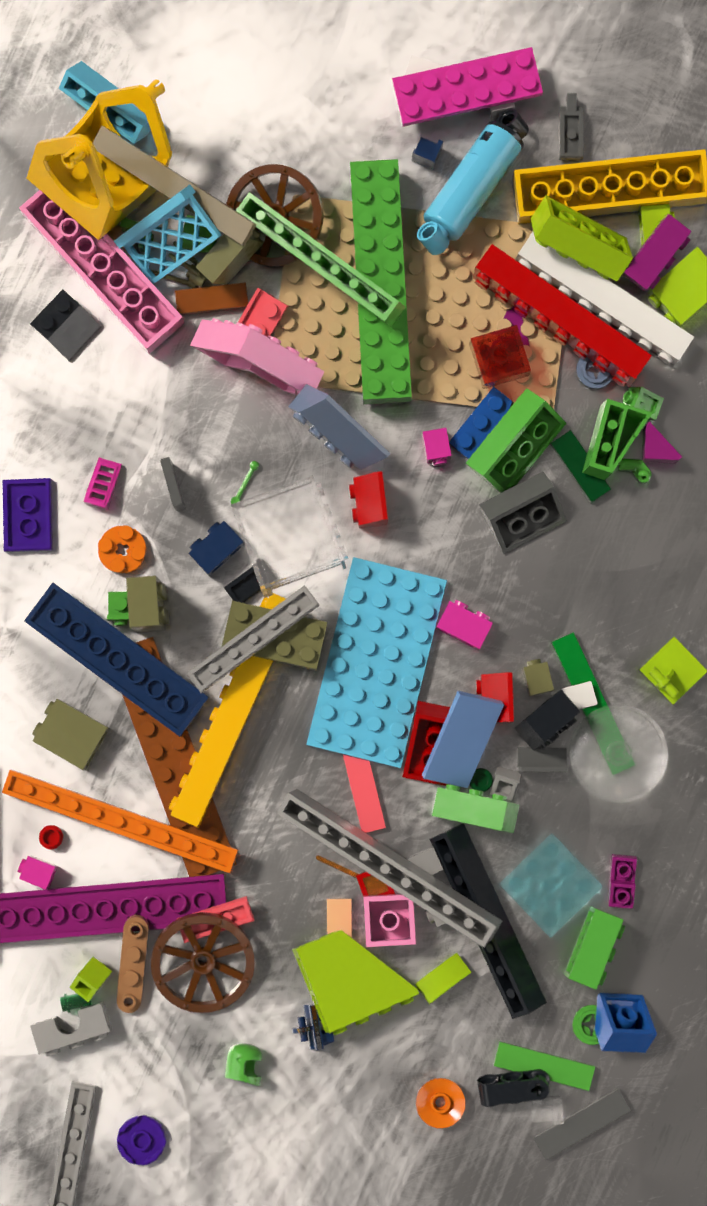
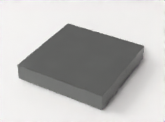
(172, 484)

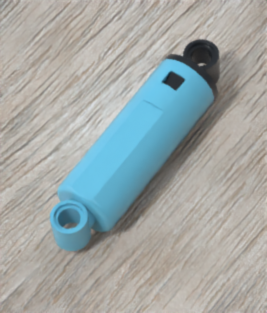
(473, 181)

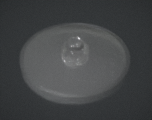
(618, 753)

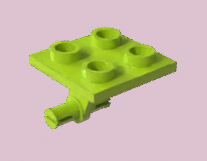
(673, 670)

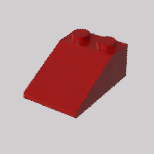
(425, 731)

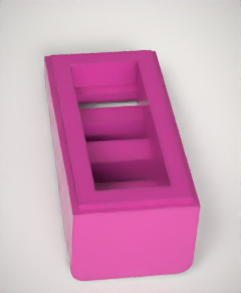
(89, 499)

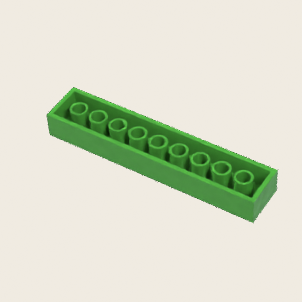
(381, 260)

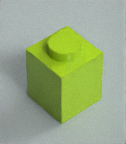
(90, 979)

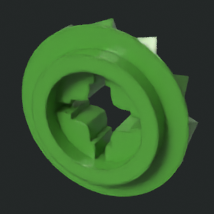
(582, 1031)

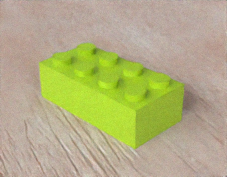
(581, 239)

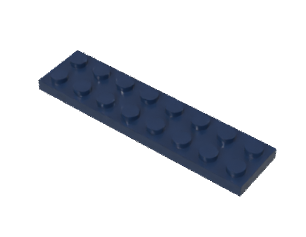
(116, 659)

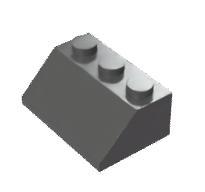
(523, 512)

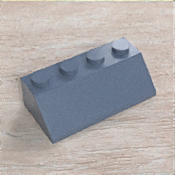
(337, 428)

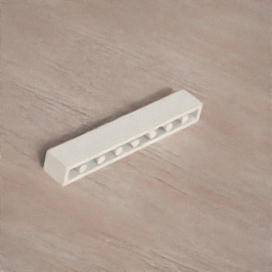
(607, 301)

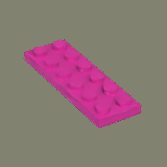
(467, 86)

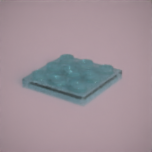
(550, 885)

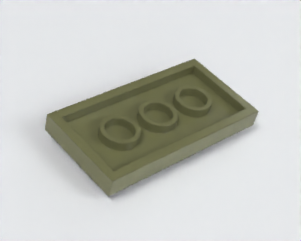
(296, 646)

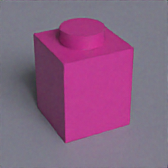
(436, 446)
(37, 872)

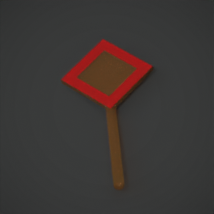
(368, 884)

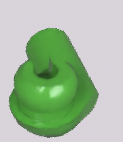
(637, 467)

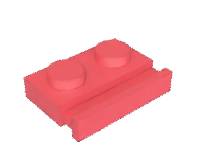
(264, 312)

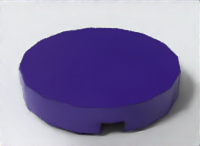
(141, 1140)

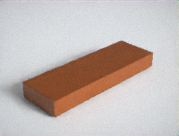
(211, 298)

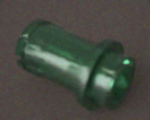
(73, 1001)

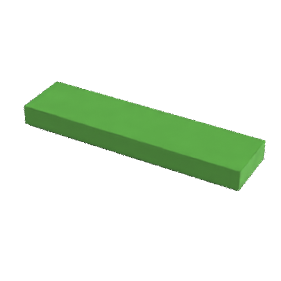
(558, 1068)

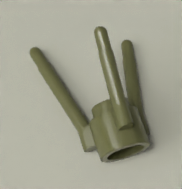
(195, 277)

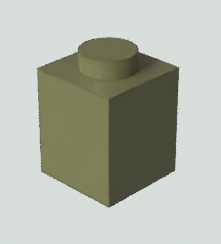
(537, 677)

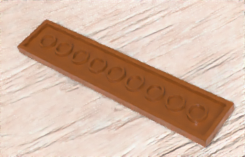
(168, 762)

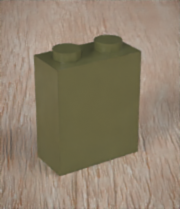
(228, 258)
(70, 734)

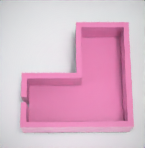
(250, 350)

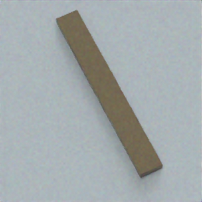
(170, 183)

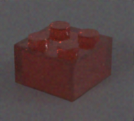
(500, 357)

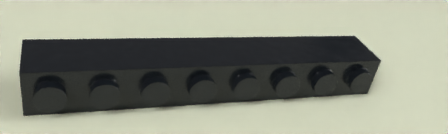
(504, 951)

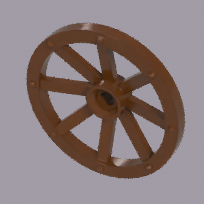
(311, 193)
(200, 967)

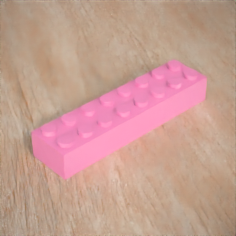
(106, 273)

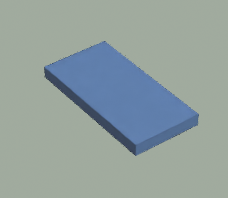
(462, 739)

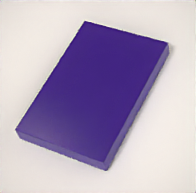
(27, 515)

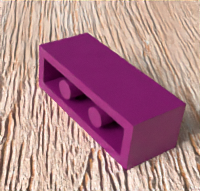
(657, 253)

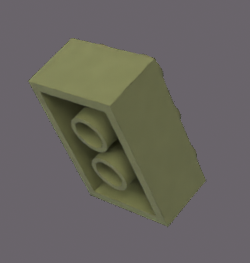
(146, 604)

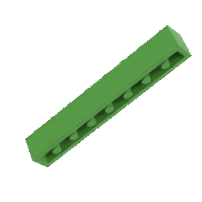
(321, 260)

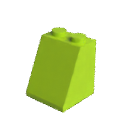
(683, 289)

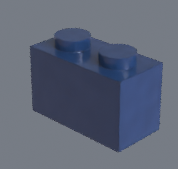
(216, 547)

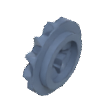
(588, 378)

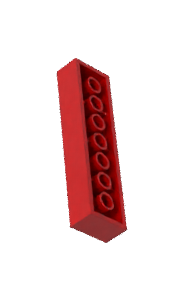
(560, 316)

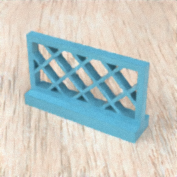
(161, 216)

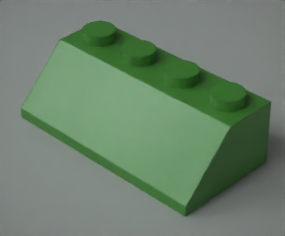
(516, 442)

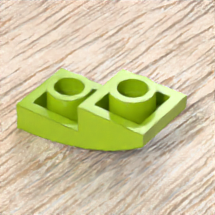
(443, 978)

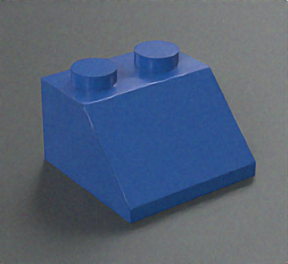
(623, 1023)

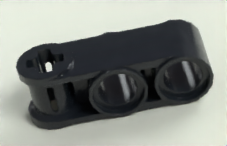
(513, 1087)

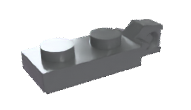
(571, 129)

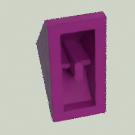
(656, 447)

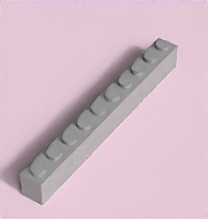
(389, 867)

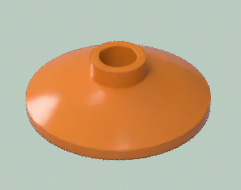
(444, 1115)

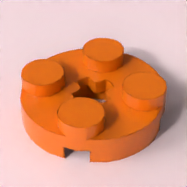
(109, 545)

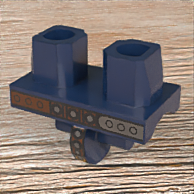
(310, 1029)

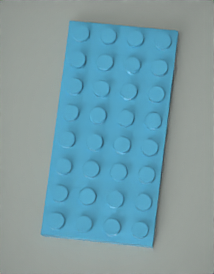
(376, 662)

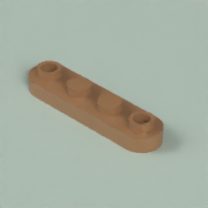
(132, 963)

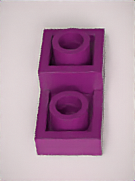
(622, 881)

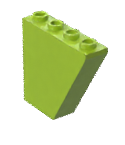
(349, 981)

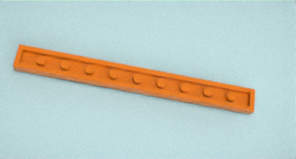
(120, 821)

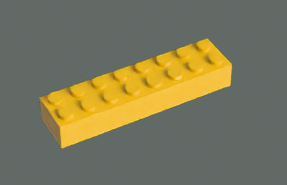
(614, 184)

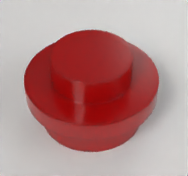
(51, 837)

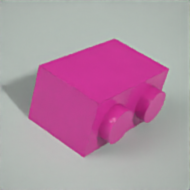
(464, 625)

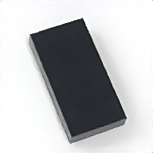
(243, 587)

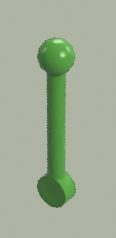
(254, 465)

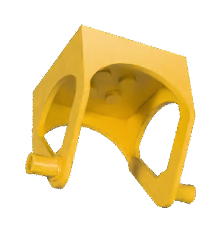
(85, 181)

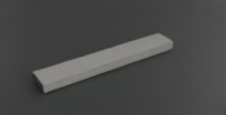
(252, 639)
(72, 1144)

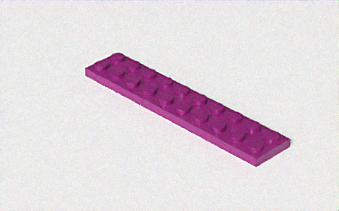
(105, 907)

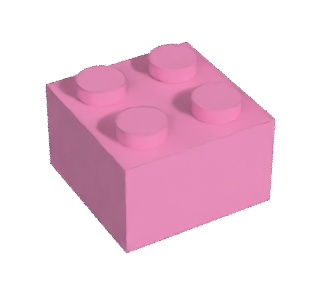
(389, 920)

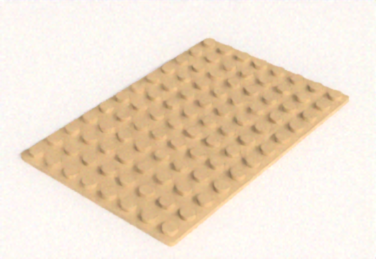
(441, 305)

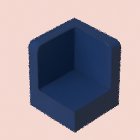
(427, 152)

